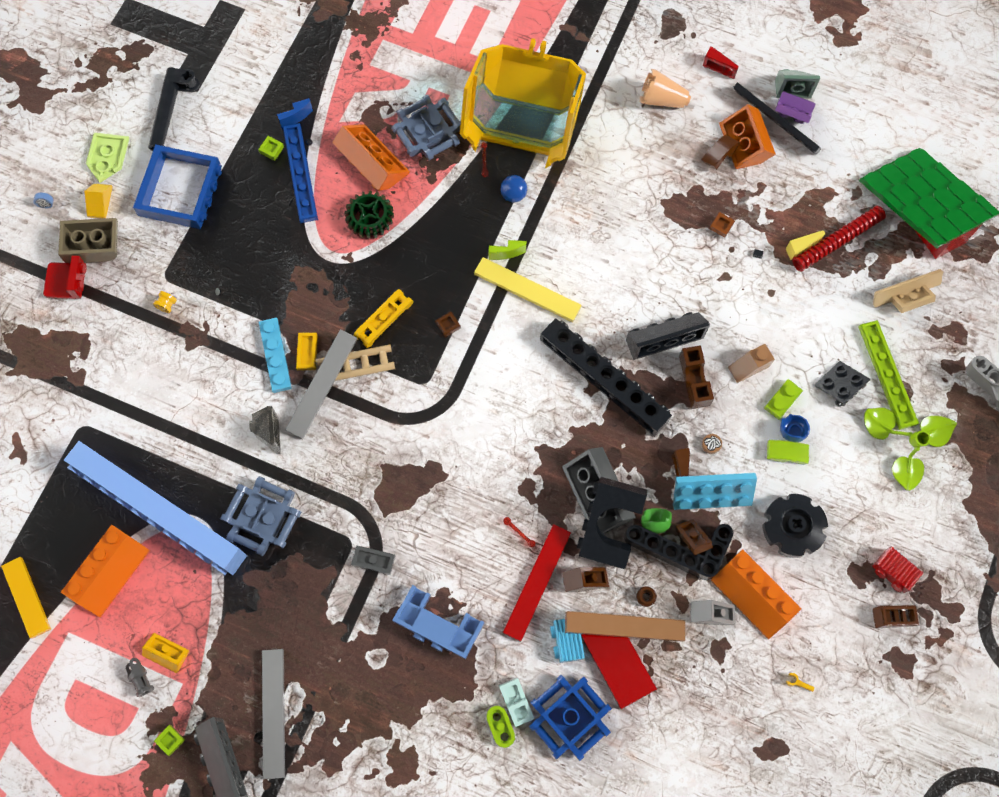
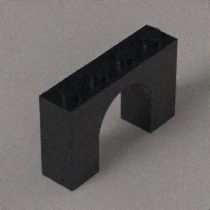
(609, 495)

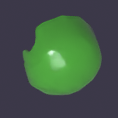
(656, 520)

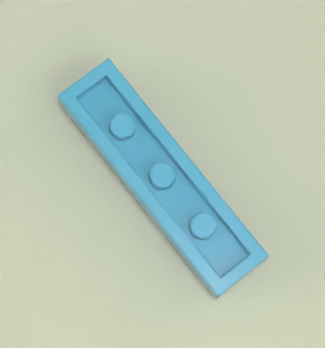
(275, 355)

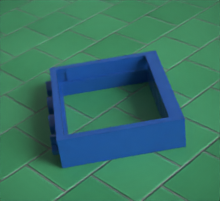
(151, 178)

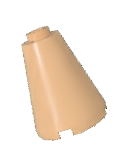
(663, 91)

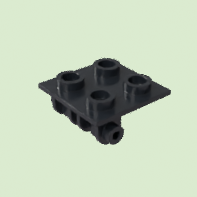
(842, 383)

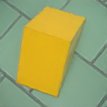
(97, 200)

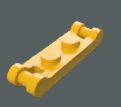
(383, 318)

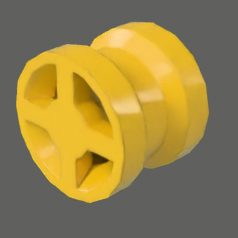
(164, 302)

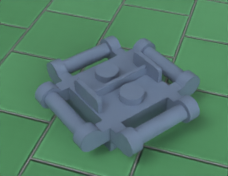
(427, 127)
(261, 516)

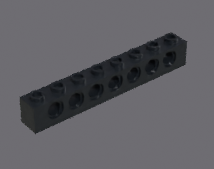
(564, 350)

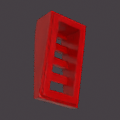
(720, 63)

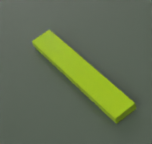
(888, 375)

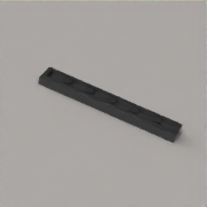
(775, 117)

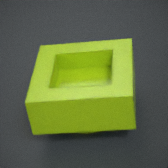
(271, 148)
(169, 740)

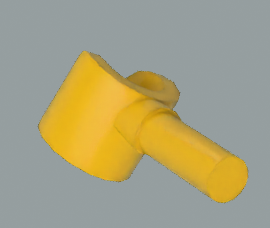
(799, 683)

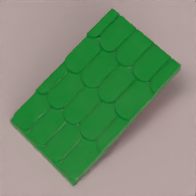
(930, 200)

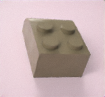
(89, 238)

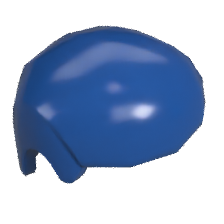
(513, 188)
(794, 428)

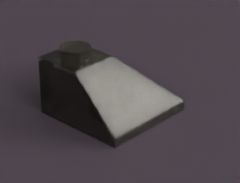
(266, 428)

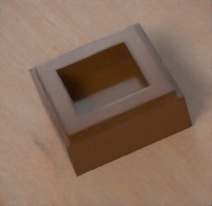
(448, 324)

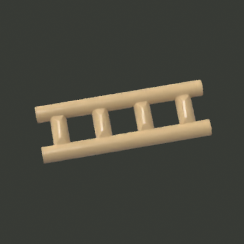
(366, 369)

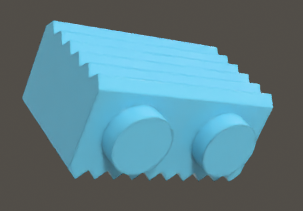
(568, 645)

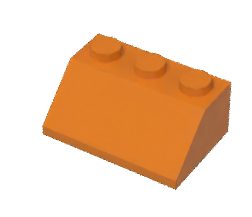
(749, 129)

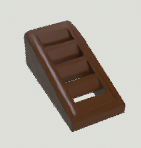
(681, 462)
(883, 619)

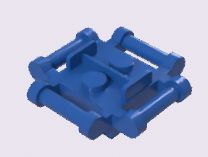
(570, 717)

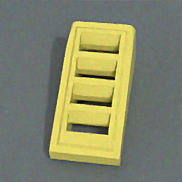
(801, 244)

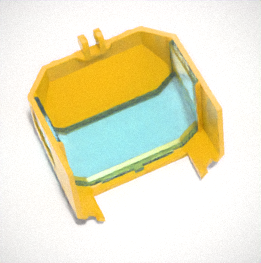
(522, 100)

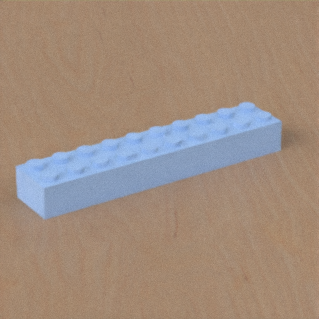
(154, 509)

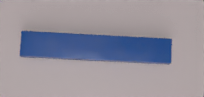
(300, 173)

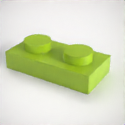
(783, 399)

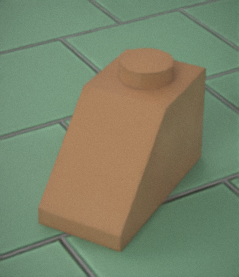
(751, 363)

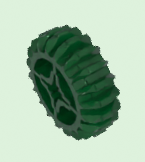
(369, 221)

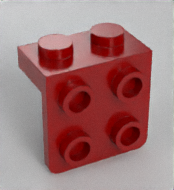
(65, 279)

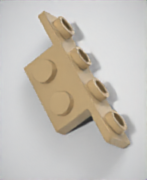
(910, 293)

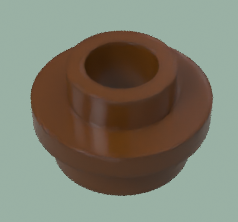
(648, 590)

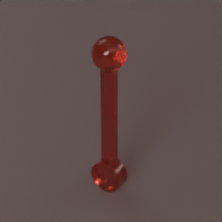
(483, 145)
(507, 521)

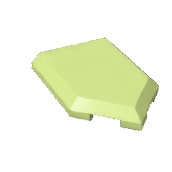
(106, 155)

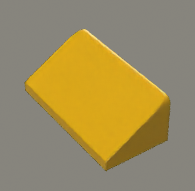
(164, 652)

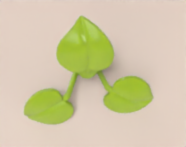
(934, 431)

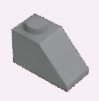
(712, 612)

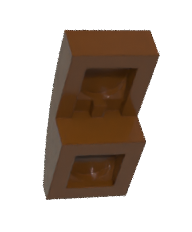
(717, 153)

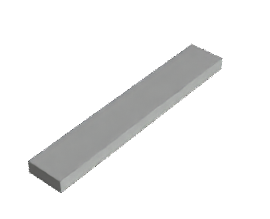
(321, 384)
(273, 714)

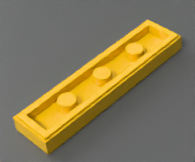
(26, 597)

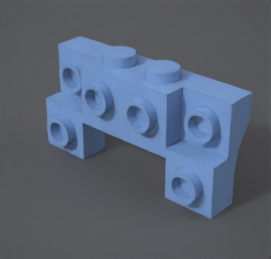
(434, 628)

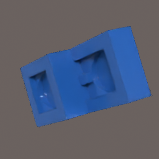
(300, 112)

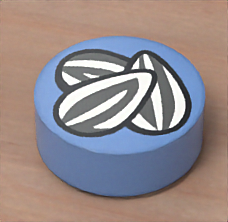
(43, 200)

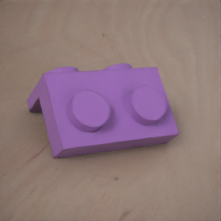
(795, 107)

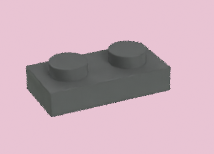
(373, 560)

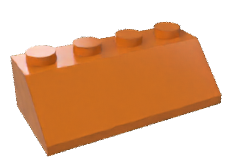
(370, 156)
(105, 571)
(756, 594)

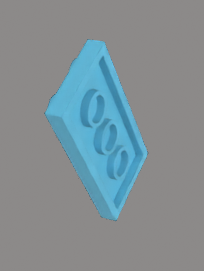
(714, 491)

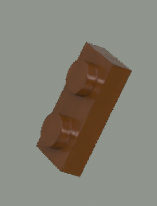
(694, 537)

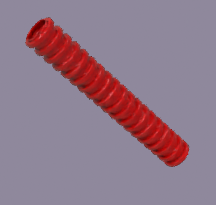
(839, 238)

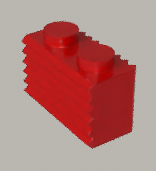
(897, 570)

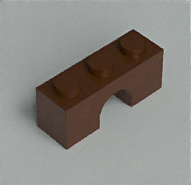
(692, 365)

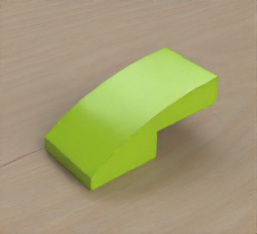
(514, 249)
(787, 451)

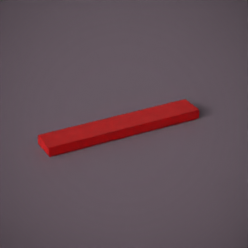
(536, 583)

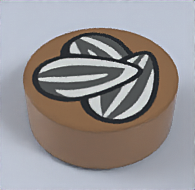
(711, 443)

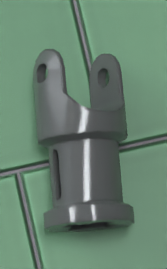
(138, 678)

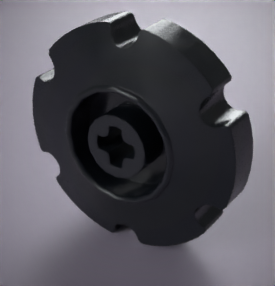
(808, 532)

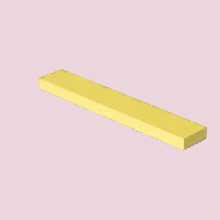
(527, 289)

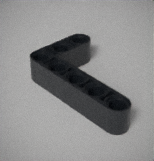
(681, 551)

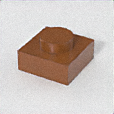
(722, 224)

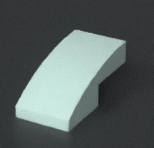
(516, 702)

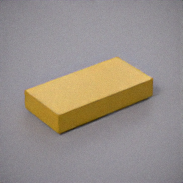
(306, 351)

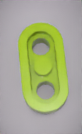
(500, 726)

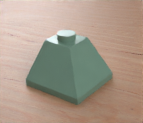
(796, 83)

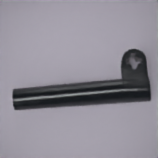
(174, 81)

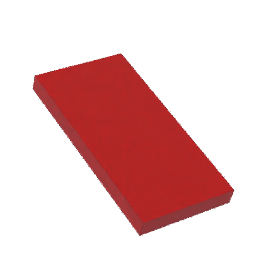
(620, 667)

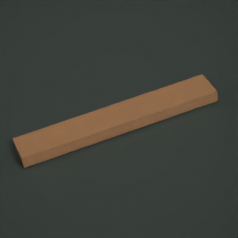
(624, 626)

